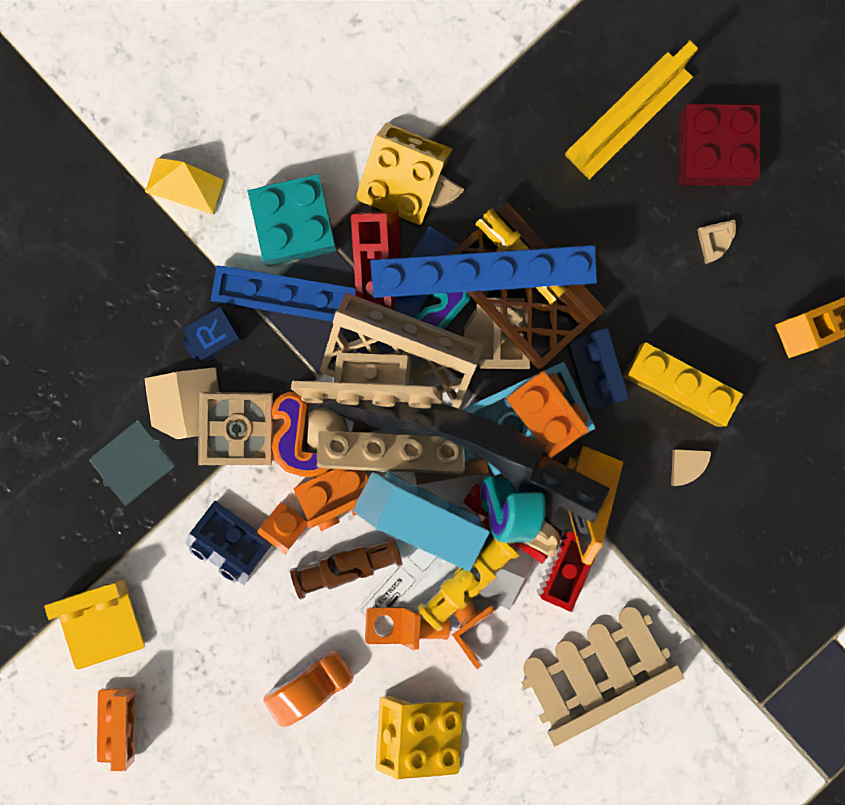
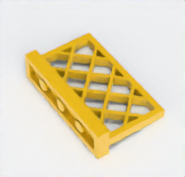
(632, 112)

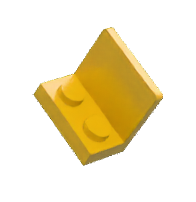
(402, 172)
(98, 624)
(418, 738)

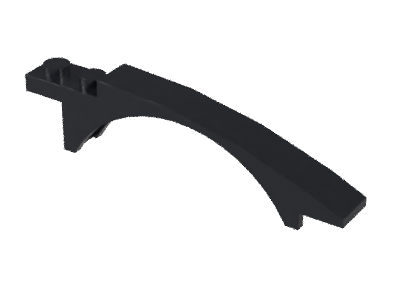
(508, 451)

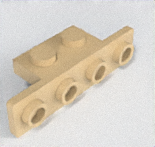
(372, 378)
(389, 452)

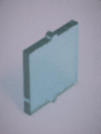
(131, 463)

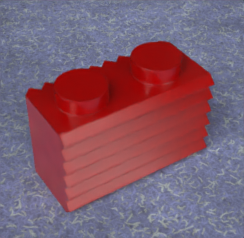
(565, 574)

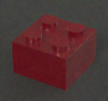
(719, 145)

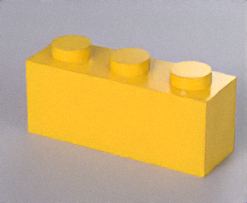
(682, 385)

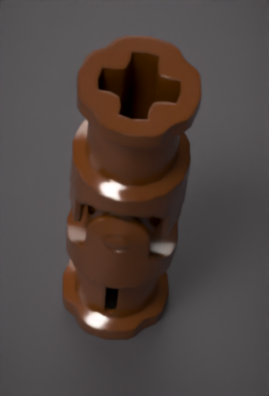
(352, 564)

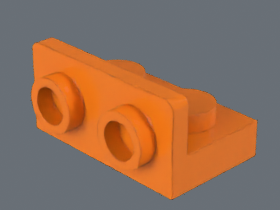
(548, 413)
(330, 496)
(116, 727)

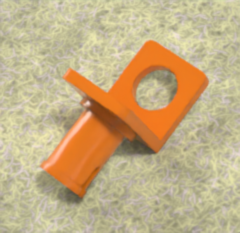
(469, 618)
(407, 627)

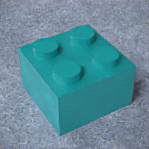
(292, 220)

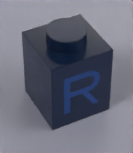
(211, 335)

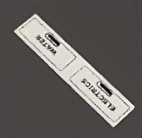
(399, 582)

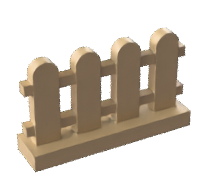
(618, 673)

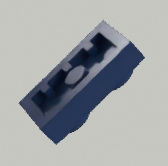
(598, 369)
(227, 543)

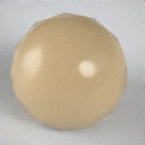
(324, 420)

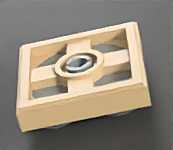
(235, 428)

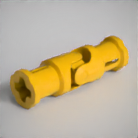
(464, 585)

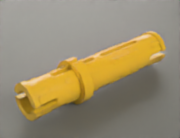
(508, 240)

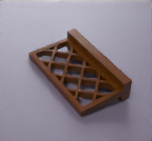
(575, 300)

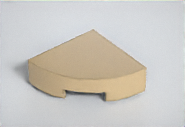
(445, 192)
(716, 239)
(688, 465)
(546, 541)

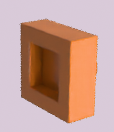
(282, 527)

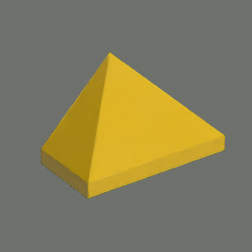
(185, 185)

